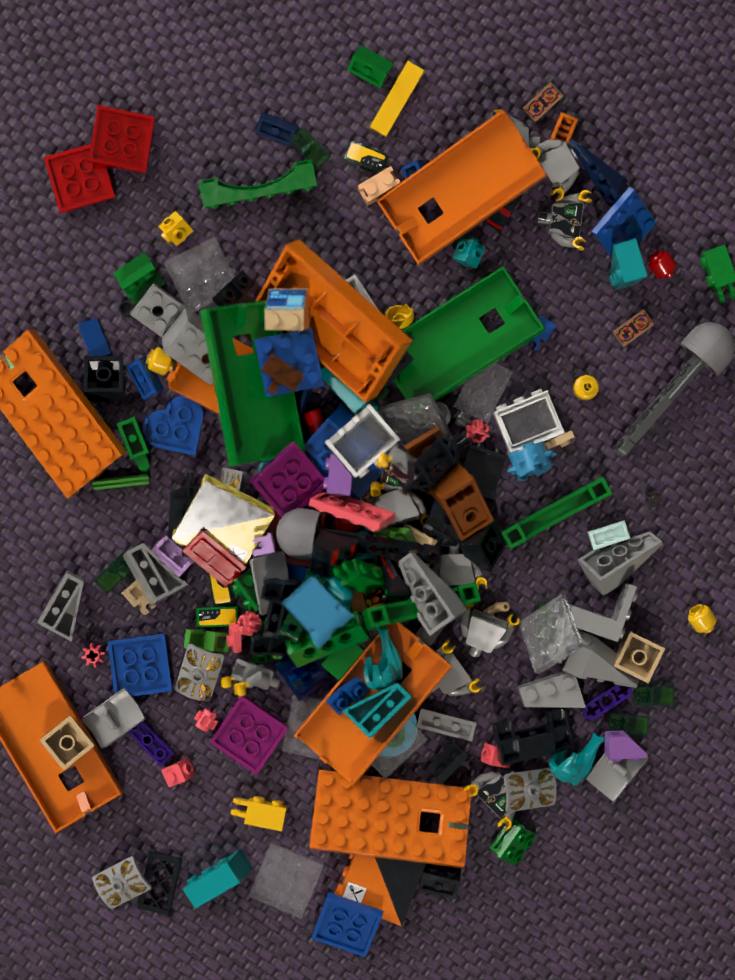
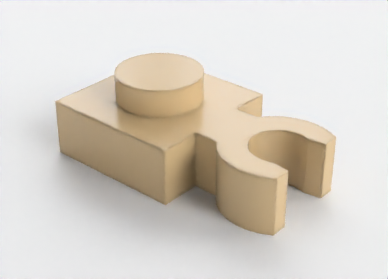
(563, 440)
(136, 597)

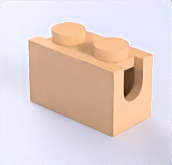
(378, 185)

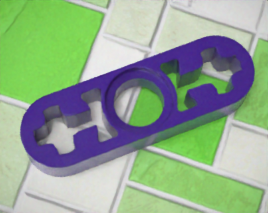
(616, 688)

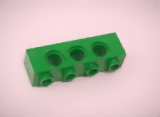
(342, 637)

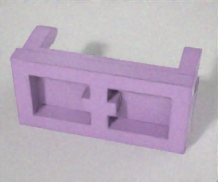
(267, 543)
(171, 556)

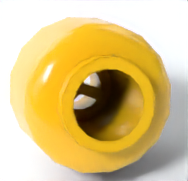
(159, 361)
(579, 389)
(702, 618)

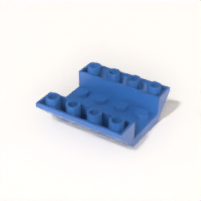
(318, 451)

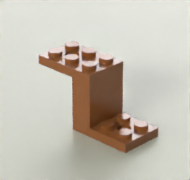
(455, 492)

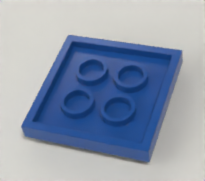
(624, 221)
(295, 349)
(140, 665)
(347, 924)

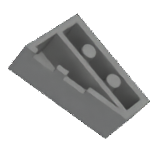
(152, 574)
(63, 606)
(552, 691)

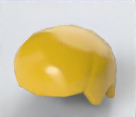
(401, 316)

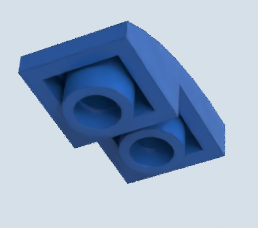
(349, 692)

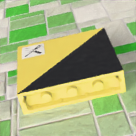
(227, 516)

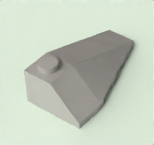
(613, 565)
(434, 599)
(597, 662)

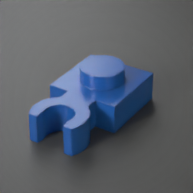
(549, 328)

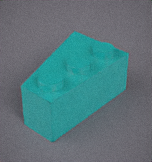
(626, 265)
(351, 400)
(378, 709)
(217, 879)

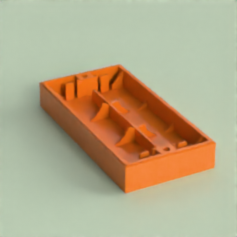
(347, 329)

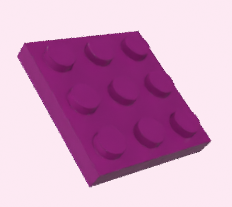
(288, 480)
(249, 734)

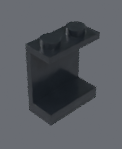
(485, 468)

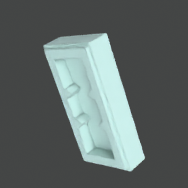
(608, 535)

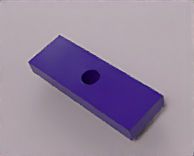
(157, 748)

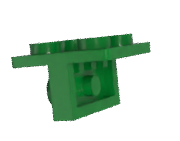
(138, 277)
(245, 588)
(513, 843)

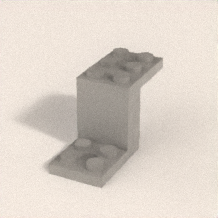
(179, 329)
(603, 626)

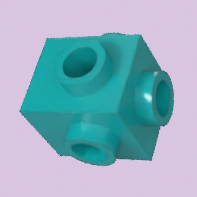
(468, 252)

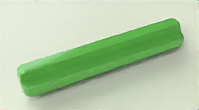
(124, 481)

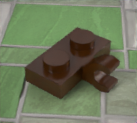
(282, 374)

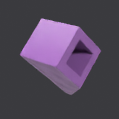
(339, 478)
(621, 746)

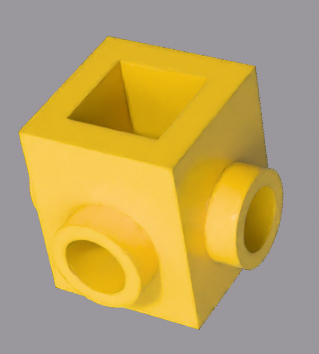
(175, 229)

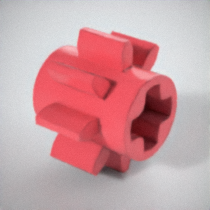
(477, 431)
(249, 623)
(91, 659)
(206, 720)

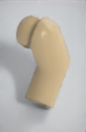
(497, 607)

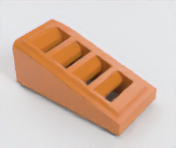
(567, 119)

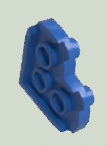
(176, 427)

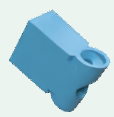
(316, 611)

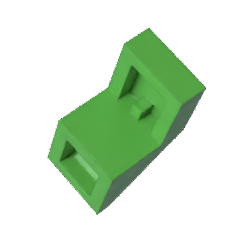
(207, 640)

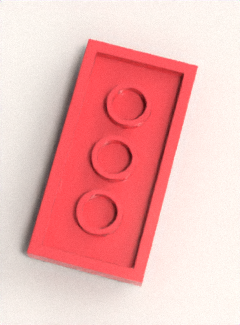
(352, 509)

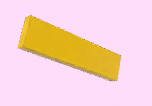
(397, 99)

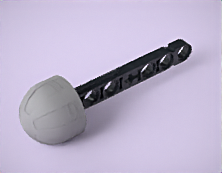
(301, 526)

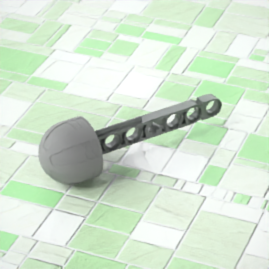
(710, 347)

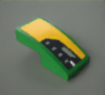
(216, 616)

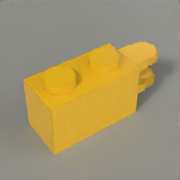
(261, 812)

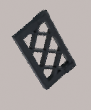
(162, 857)

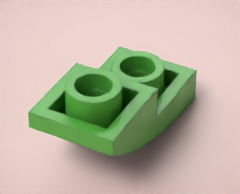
(395, 533)

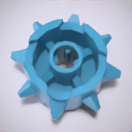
(530, 461)

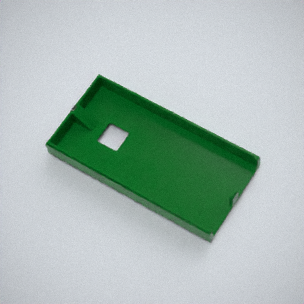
(455, 346)
(251, 424)

